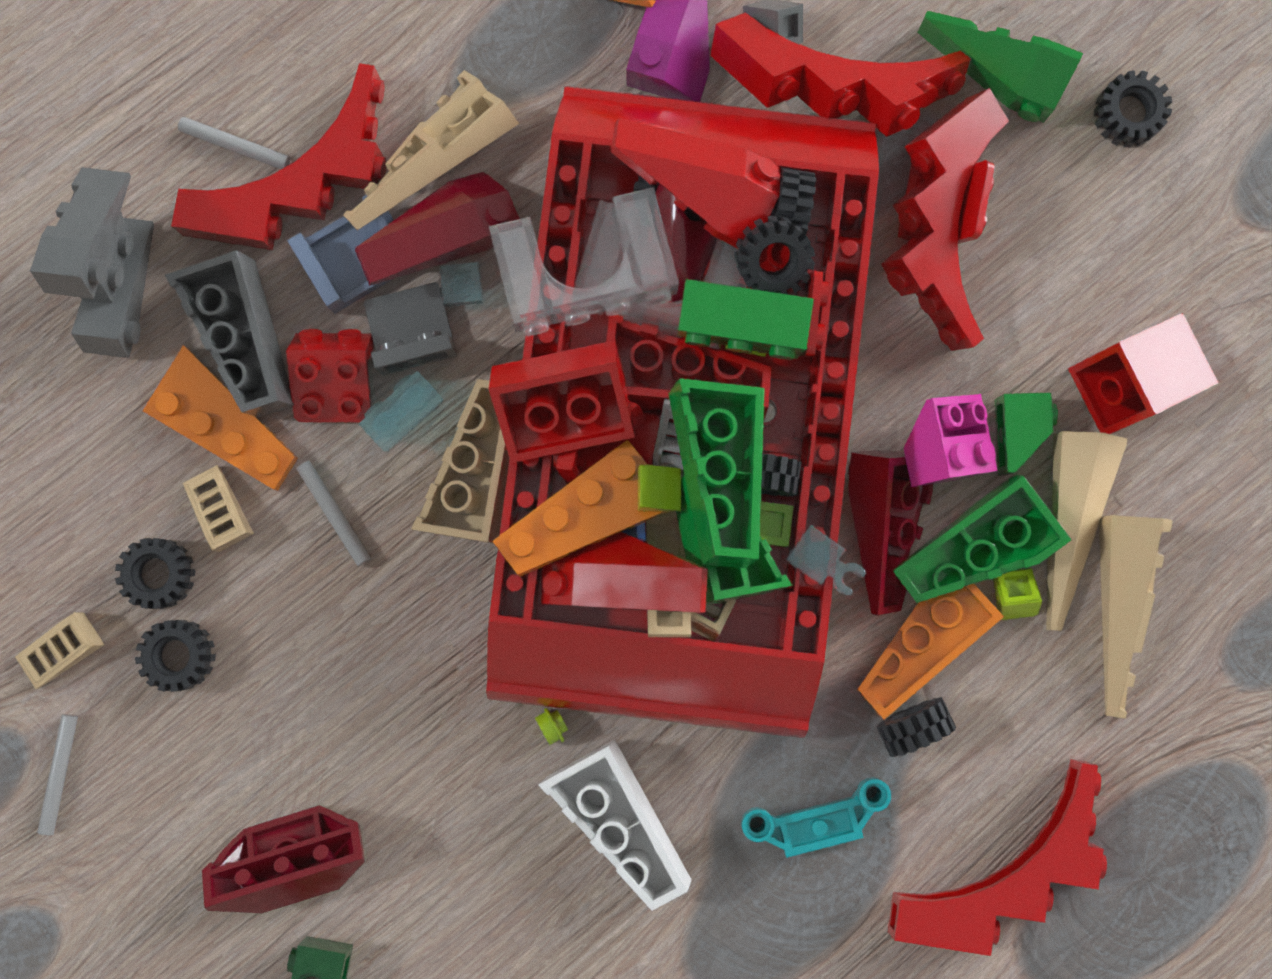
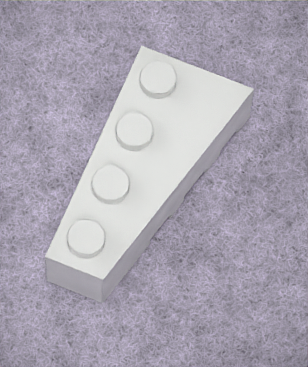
(618, 819)

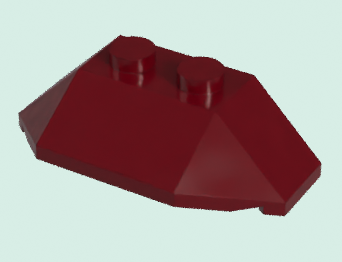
(284, 862)

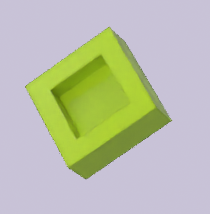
(776, 523)

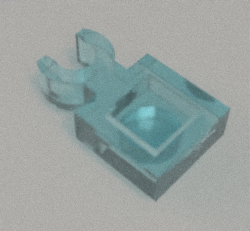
(819, 557)

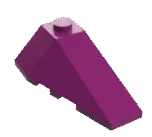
(671, 50)

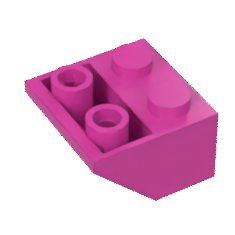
(950, 441)

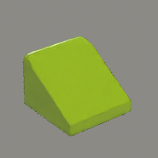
(659, 488)
(1017, 594)

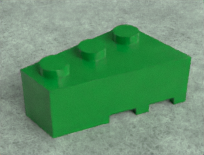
(745, 319)
(729, 582)

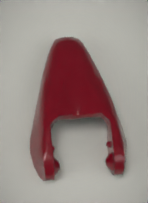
(688, 241)

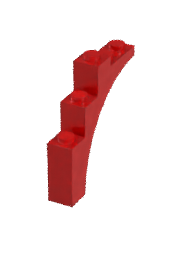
(833, 85)
(303, 189)
(931, 214)
(1021, 890)

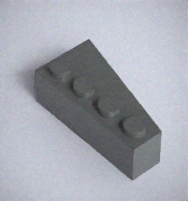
(237, 328)

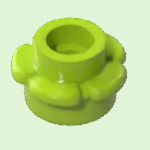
(551, 726)

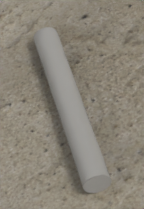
(233, 143)
(333, 513)
(57, 774)

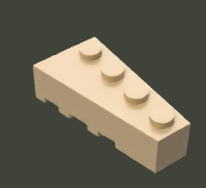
(472, 478)

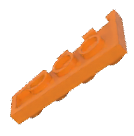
(205, 412)
(579, 514)
(926, 644)

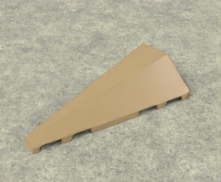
(447, 138)
(1081, 485)
(1127, 584)

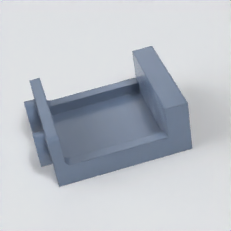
(333, 263)

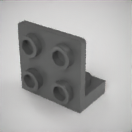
(409, 329)

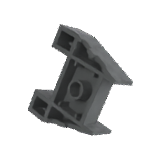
(100, 260)

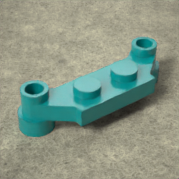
(820, 824)

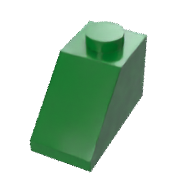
(1021, 427)

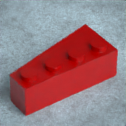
(657, 361)

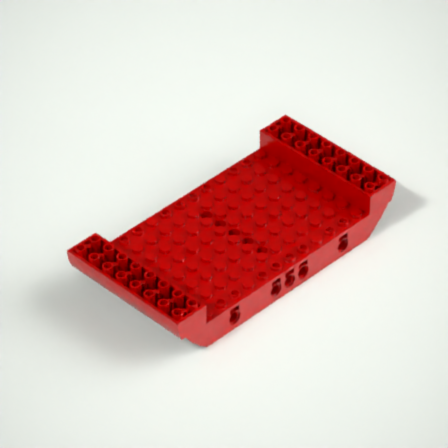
(773, 644)

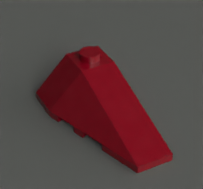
(438, 229)
(884, 521)

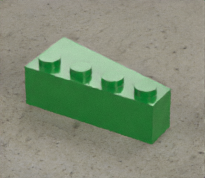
(722, 466)

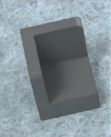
(780, 17)

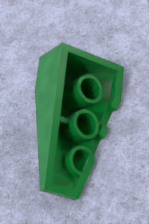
(1018, 72)
(993, 537)

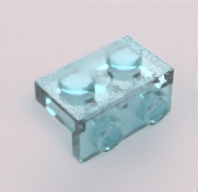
(401, 412)

